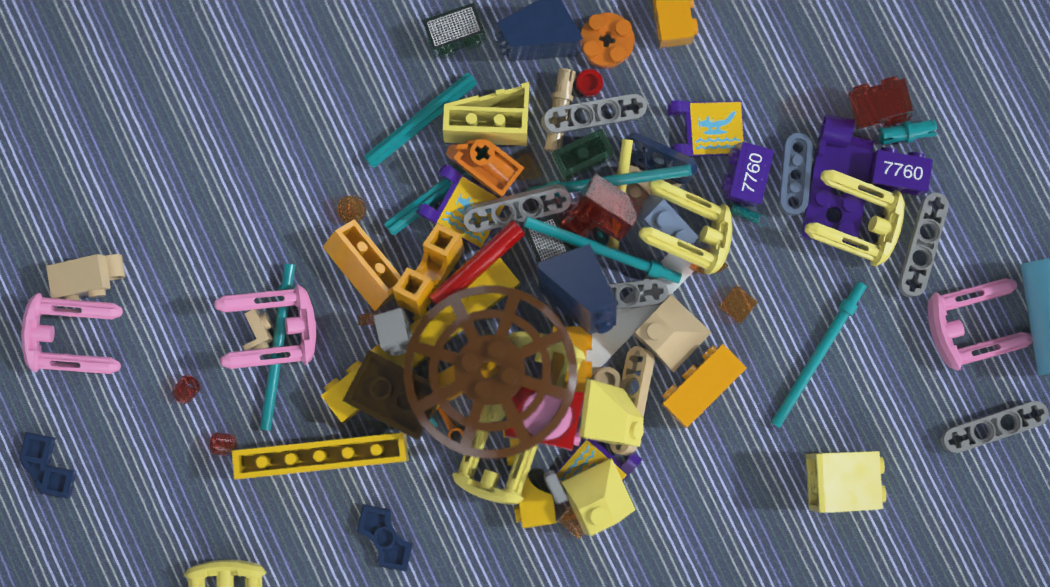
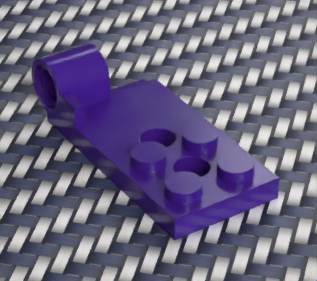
(845, 154)

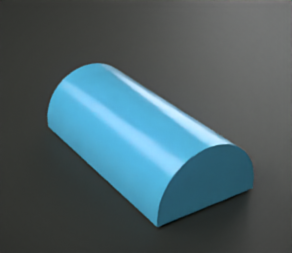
(1037, 294)

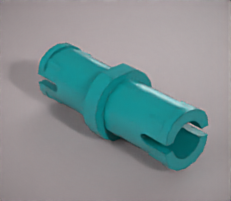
(907, 132)

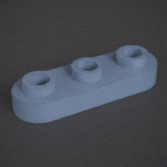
(800, 163)

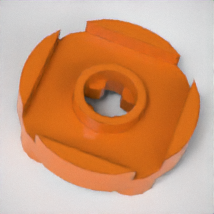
(620, 31)

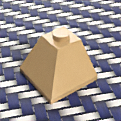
(672, 333)

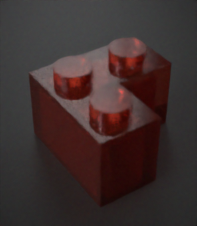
(881, 103)
(601, 206)

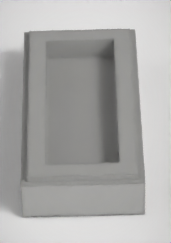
(554, 486)

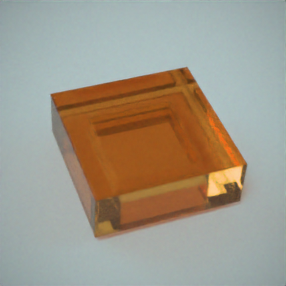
(737, 304)

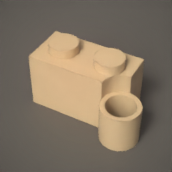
(84, 276)

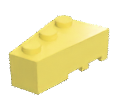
(493, 117)

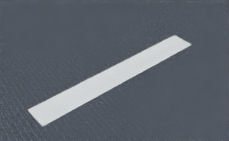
(629, 320)

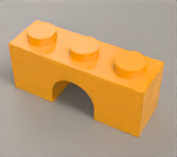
(440, 255)

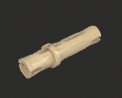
(561, 97)

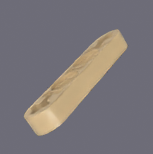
(640, 397)

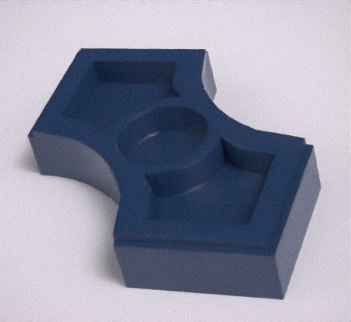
(377, 526)

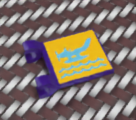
(709, 126)
(457, 199)
(590, 454)

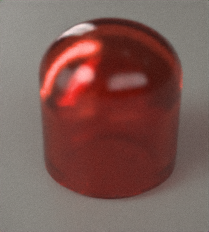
(184, 393)
(222, 444)

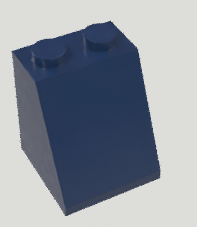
(539, 32)
(579, 289)

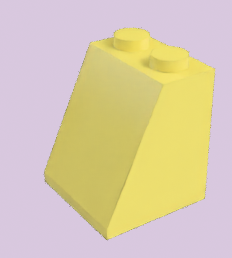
(845, 481)

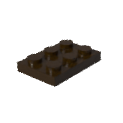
(381, 393)

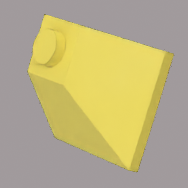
(610, 415)
(598, 497)

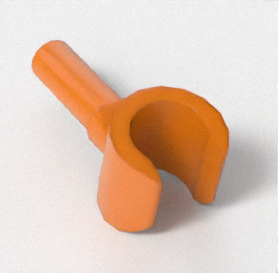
(449, 423)

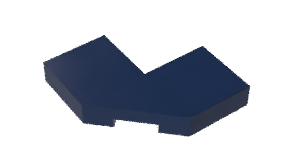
(36, 458)

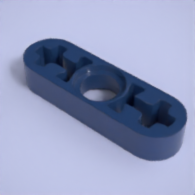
(669, 154)

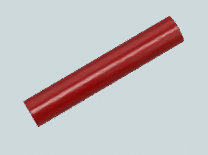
(479, 262)

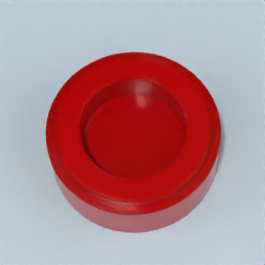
(589, 83)

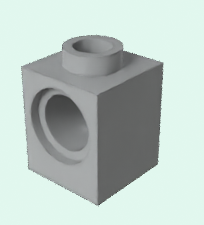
(393, 331)

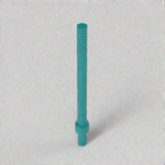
(625, 179)
(652, 268)
(846, 308)
(278, 341)

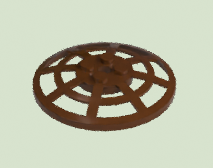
(490, 390)

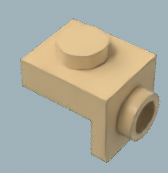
(260, 325)

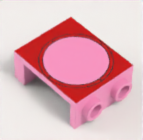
(566, 433)

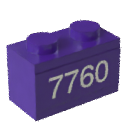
(900, 172)
(747, 173)

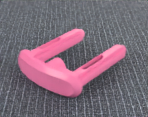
(304, 324)
(944, 332)
(34, 333)

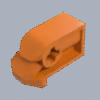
(495, 173)

